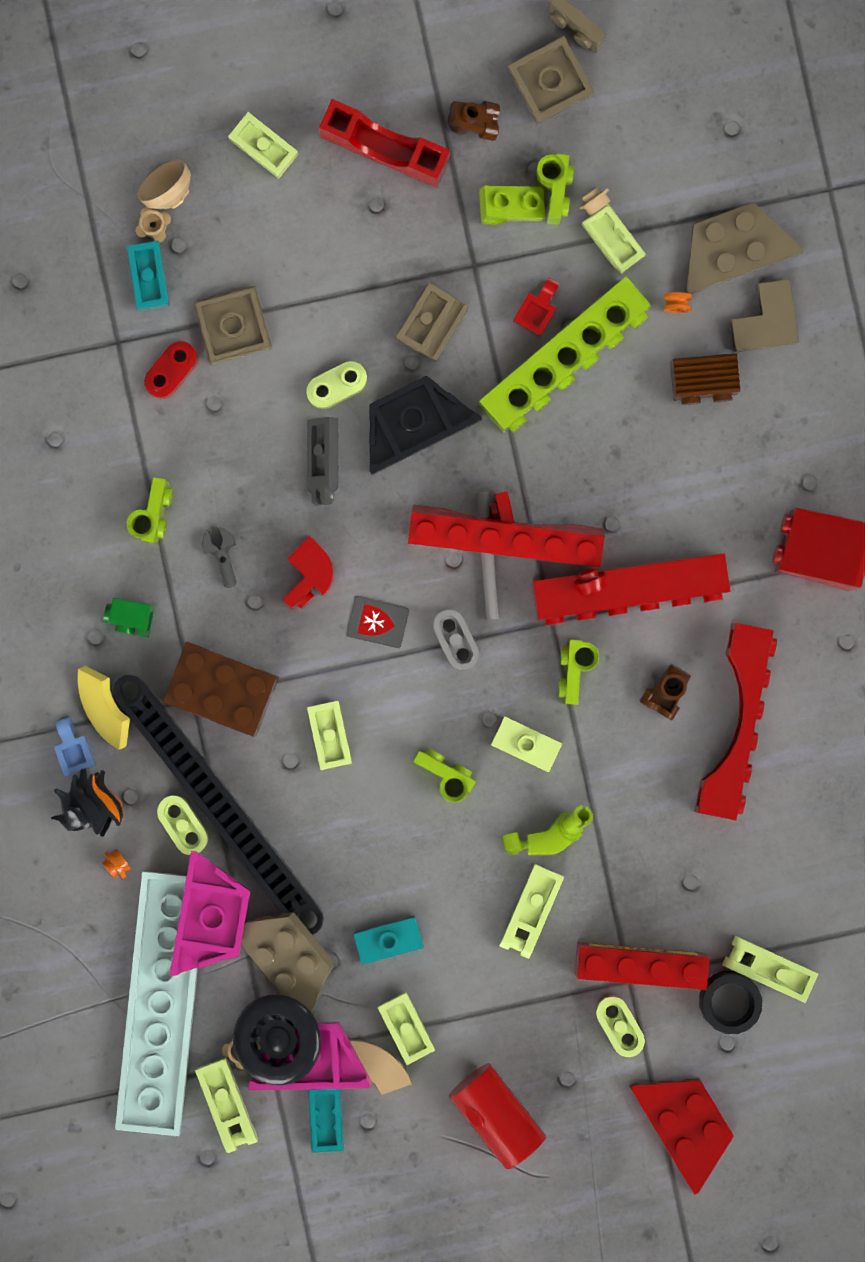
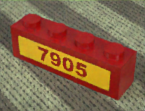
(642, 966)

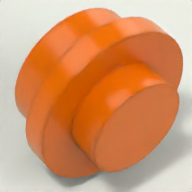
(115, 864)

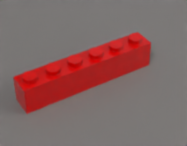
(634, 586)

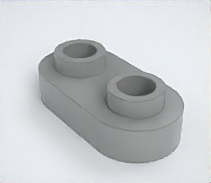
(456, 639)

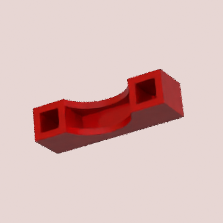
(405, 154)

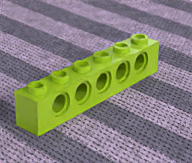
(622, 297)

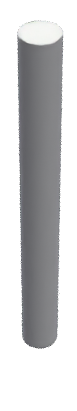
(488, 563)

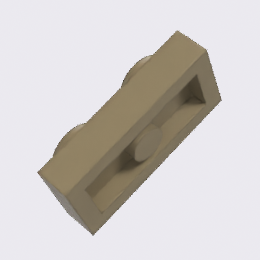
(585, 31)

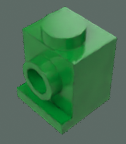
(129, 615)

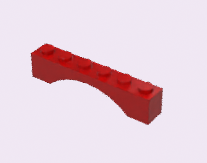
(533, 541)
(722, 787)

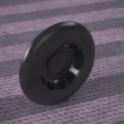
(277, 1039)

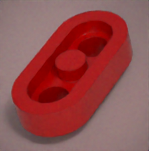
(173, 371)

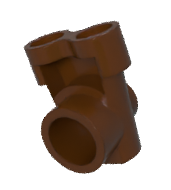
(475, 118)
(665, 698)

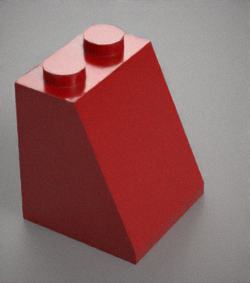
(822, 549)

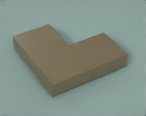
(776, 323)

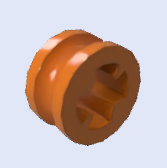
(677, 302)

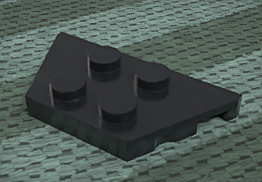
(414, 421)

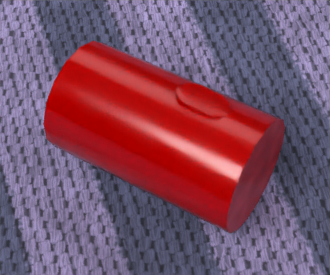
(497, 1116)

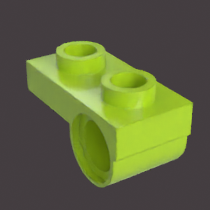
(511, 203)
(558, 203)
(159, 498)
(570, 684)
(433, 762)

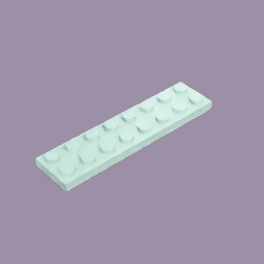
(156, 1015)

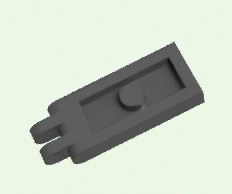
(322, 459)

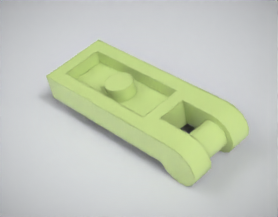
(532, 909)
(771, 969)
(226, 1104)

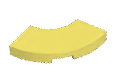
(101, 707)

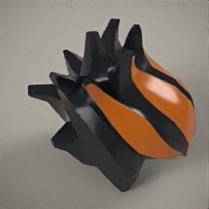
(89, 804)

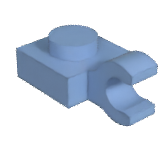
(72, 752)

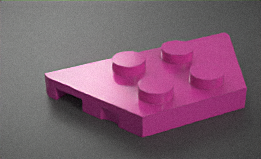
(209, 917)
(335, 1069)

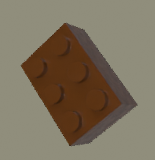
(221, 689)

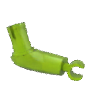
(562, 833)

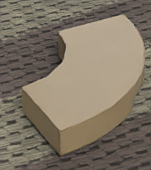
(381, 1066)

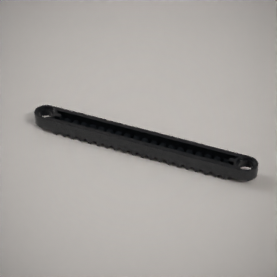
(216, 801)

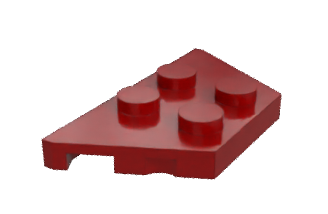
(687, 1126)

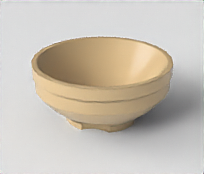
(166, 186)

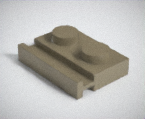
(432, 322)

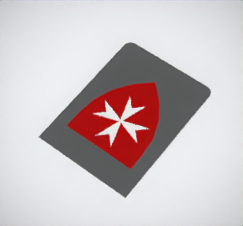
(378, 622)

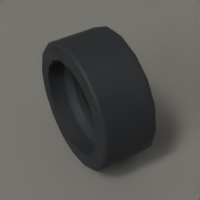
(753, 1012)

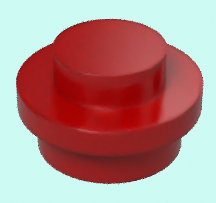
(590, 581)

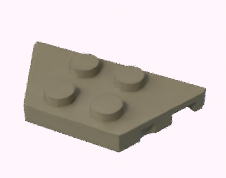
(736, 246)
(288, 956)

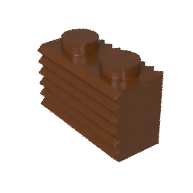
(705, 378)

